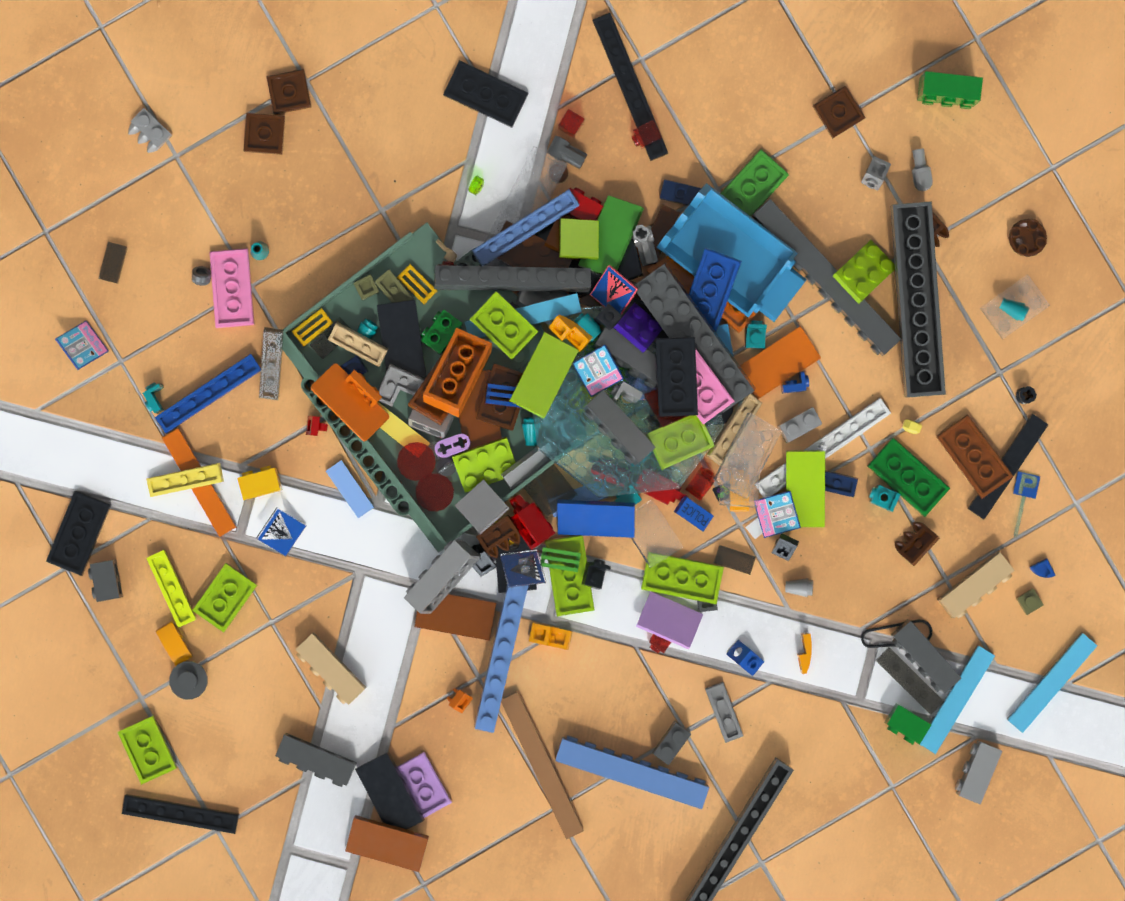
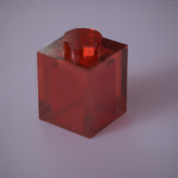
(571, 123)

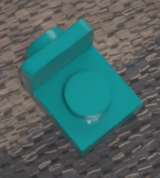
(756, 335)

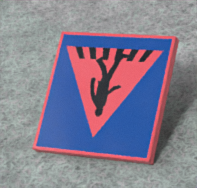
(614, 289)

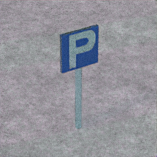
(1025, 486)

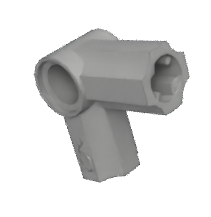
(644, 241)

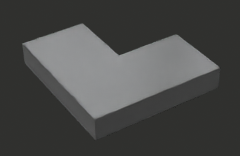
(396, 380)

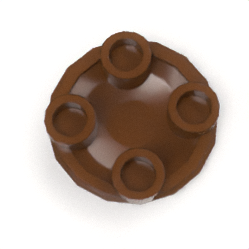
(1027, 237)

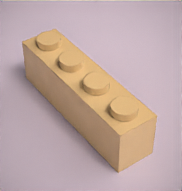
(975, 585)
(330, 668)

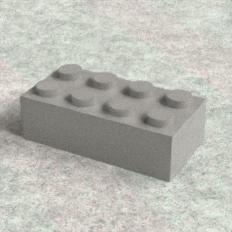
(441, 576)

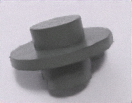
(188, 680)

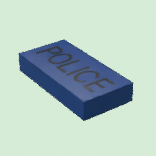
(693, 513)

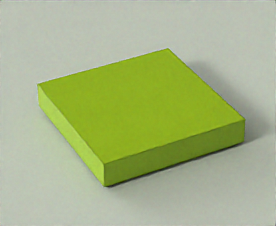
(579, 239)

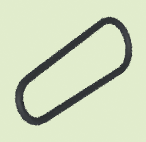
(890, 626)

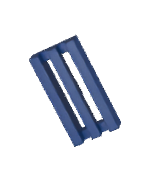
(497, 402)

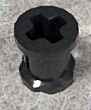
(1021, 398)

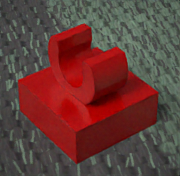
(314, 426)

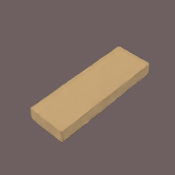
(358, 344)

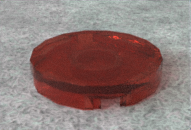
(416, 461)
(435, 492)

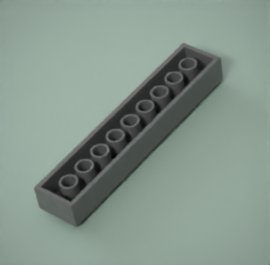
(917, 299)

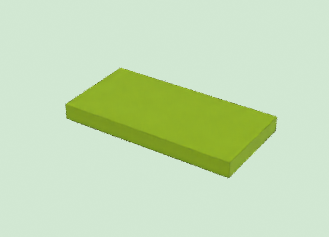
(544, 375)
(807, 485)
(677, 578)
(568, 593)

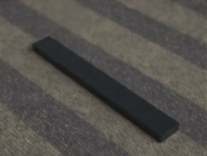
(627, 80)

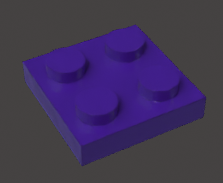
(638, 327)

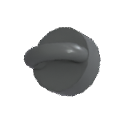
(201, 275)
(446, 467)

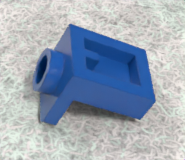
(792, 386)

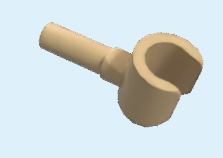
(450, 254)

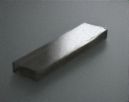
(271, 363)
(909, 680)

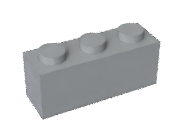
(978, 772)

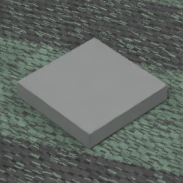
(482, 507)

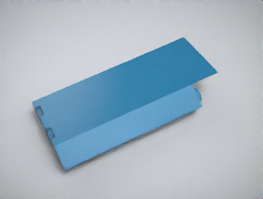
(766, 272)

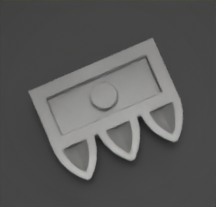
(150, 130)

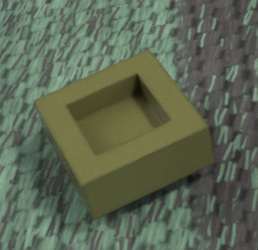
(366, 287)
(1029, 601)

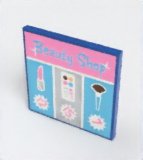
(81, 345)
(598, 370)
(777, 514)

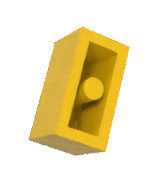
(259, 483)

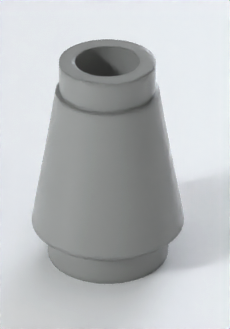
(800, 587)

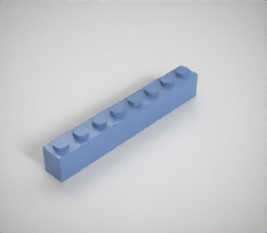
(500, 658)
(632, 773)

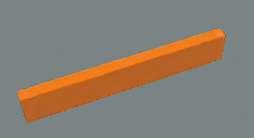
(206, 494)

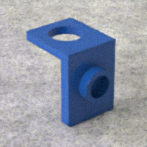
(747, 659)

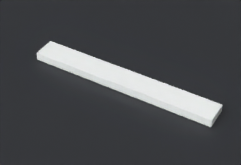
(830, 442)

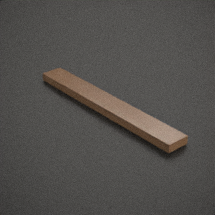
(542, 765)

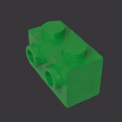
(441, 331)
(907, 724)

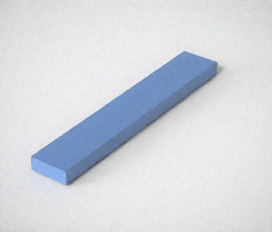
(525, 228)

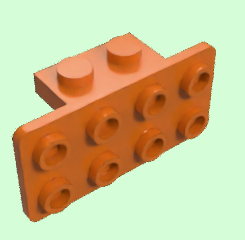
(351, 400)

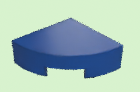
(1043, 569)

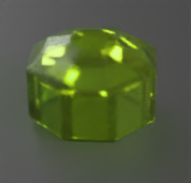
(476, 185)

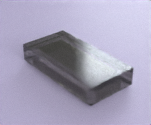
(113, 262)
(734, 559)

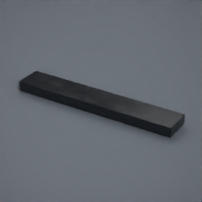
(1013, 460)
(180, 814)

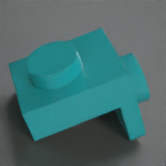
(152, 402)

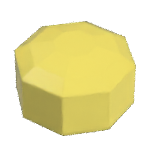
(912, 426)

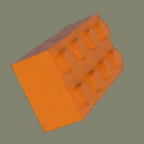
(457, 372)

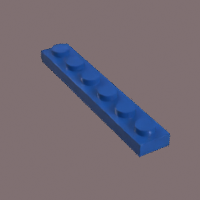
(208, 393)

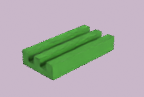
(576, 562)

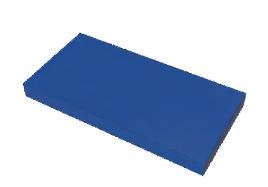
(714, 284)
(596, 518)

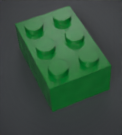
(949, 89)

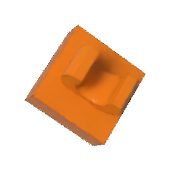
(460, 700)

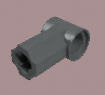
(564, 151)

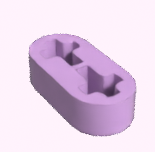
(451, 441)

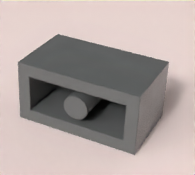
(105, 580)
(671, 743)

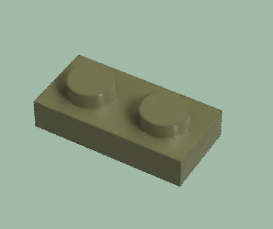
(393, 287)

